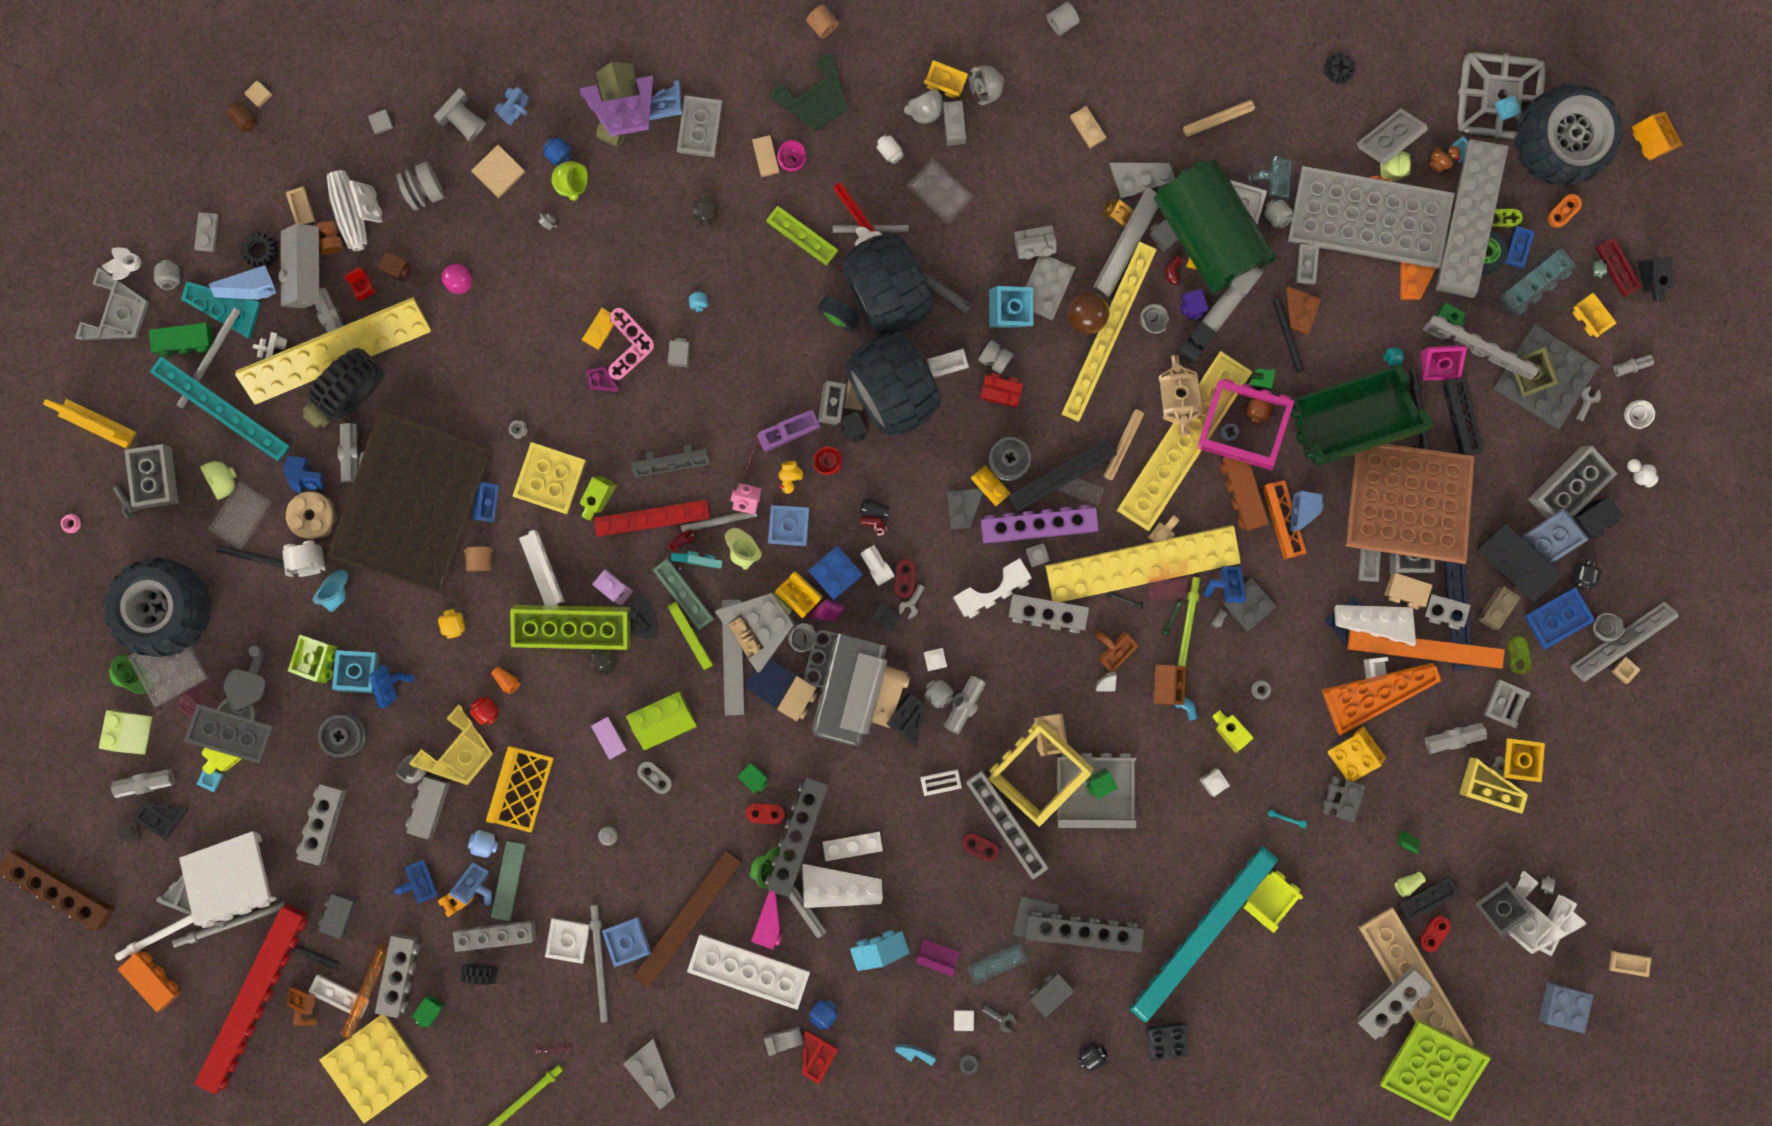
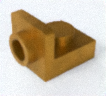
(1118, 212)

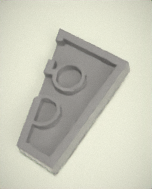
(1136, 177)
(650, 1073)

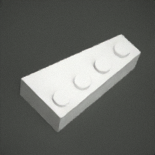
(836, 888)

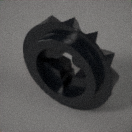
(1333, 73)

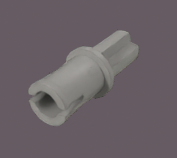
(1633, 365)

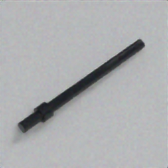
(1416, 387)

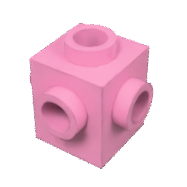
(746, 498)

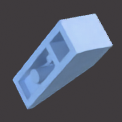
(246, 285)

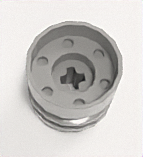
(420, 186)

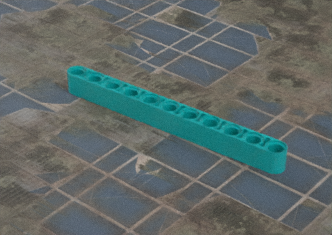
(1204, 934)

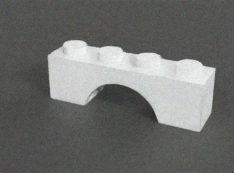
(1013, 576)

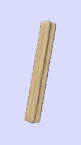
(1218, 118)
(1124, 444)

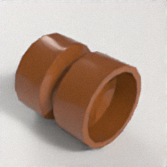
(328, 238)

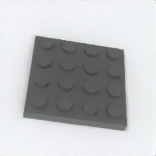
(1571, 368)

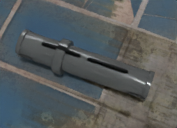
(947, 294)

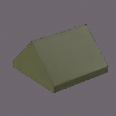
(617, 81)
(1545, 377)

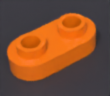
(1563, 211)

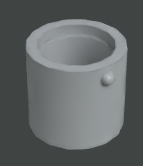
(1063, 18)

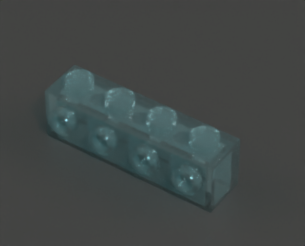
(1536, 282)

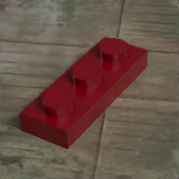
(1618, 267)

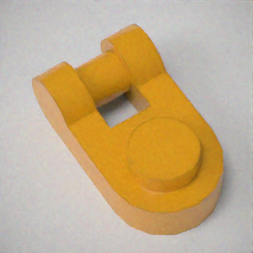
(450, 910)

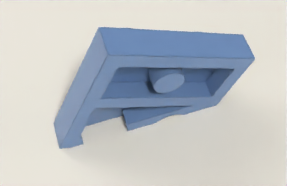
(667, 102)

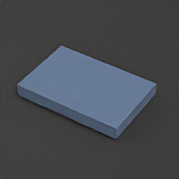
(1556, 536)

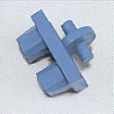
(514, 105)

